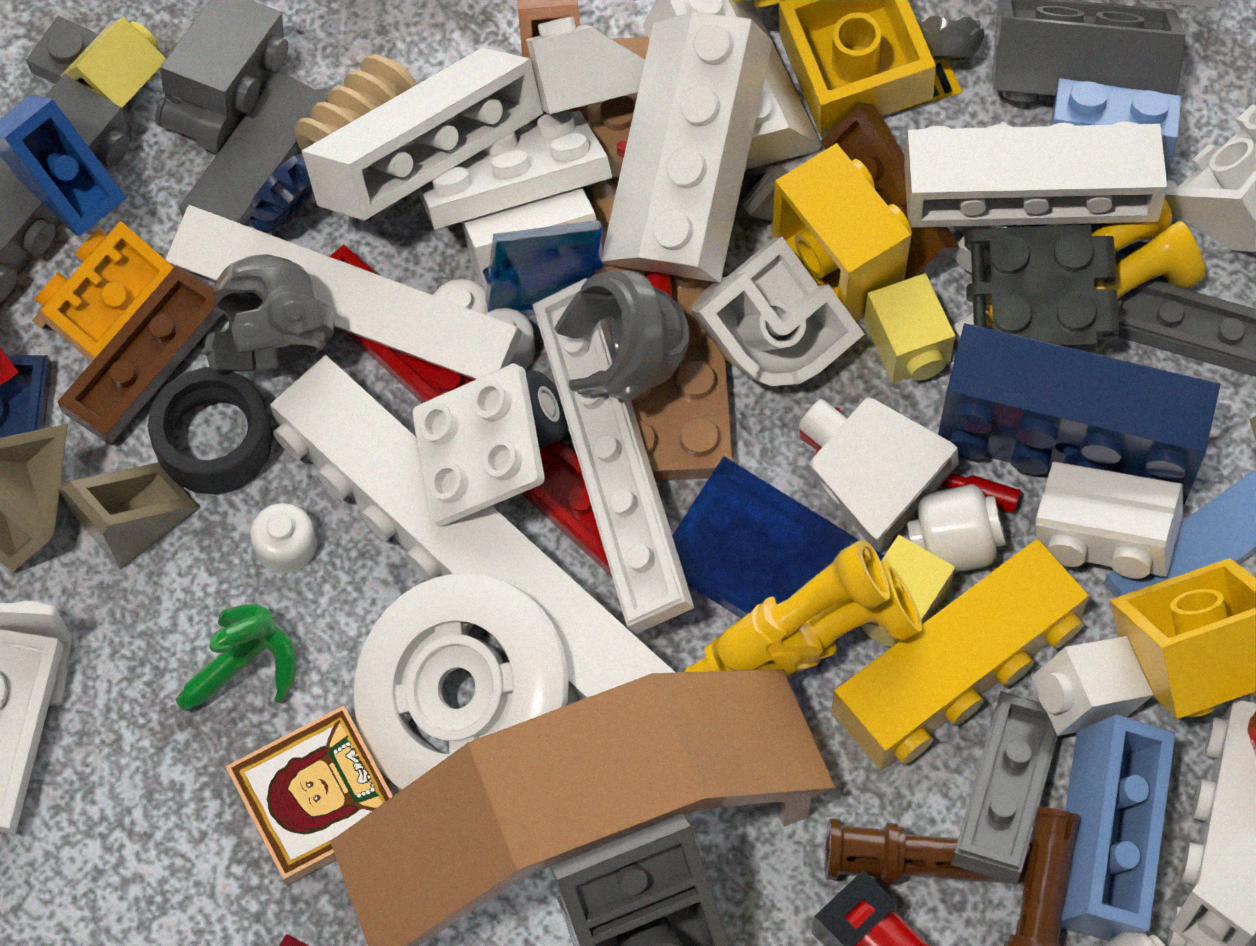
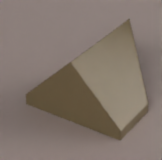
(29, 491)
(127, 508)

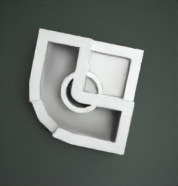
(775, 318)

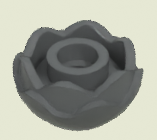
(951, 38)

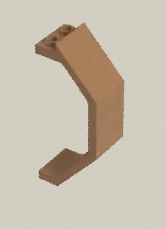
(573, 786)

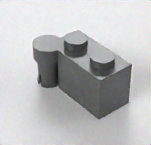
(220, 69)

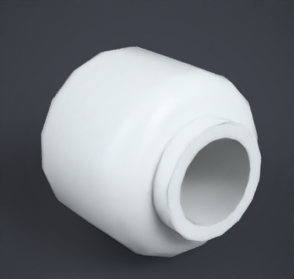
(959, 527)

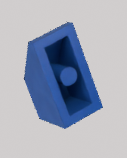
(57, 164)

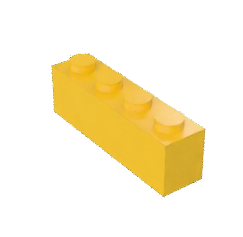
(960, 655)

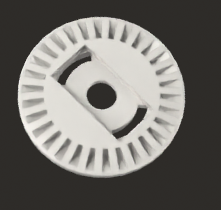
(424, 641)

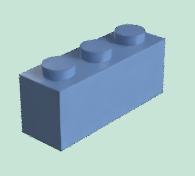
(1121, 795)

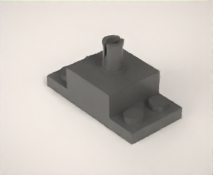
(640, 891)

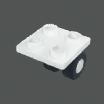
(486, 440)

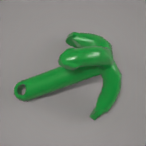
(247, 635)

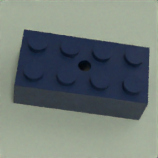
(1074, 407)

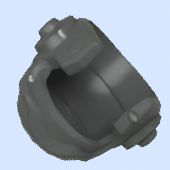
(270, 316)
(646, 333)

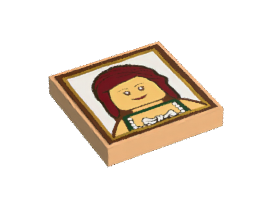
(309, 791)

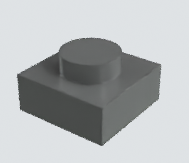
(59, 49)

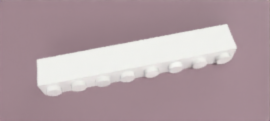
(378, 465)

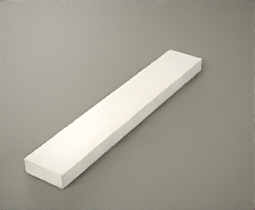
(359, 299)
(616, 474)

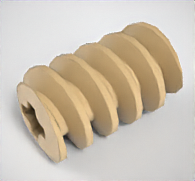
(362, 92)

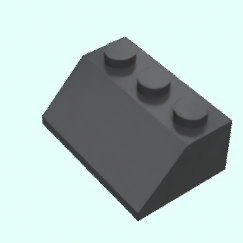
(1084, 42)

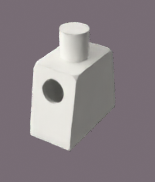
(876, 465)

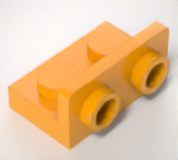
(104, 290)

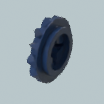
(281, 195)

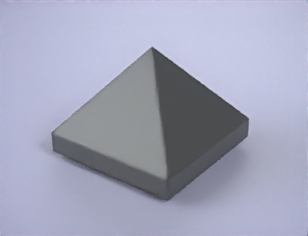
(757, 193)

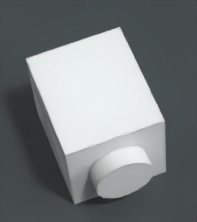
(1091, 684)

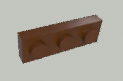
(867, 138)
(141, 355)

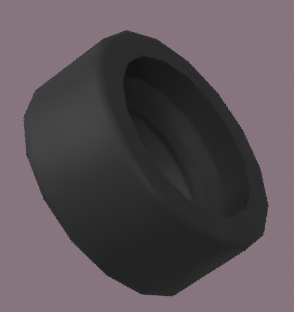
(199, 388)

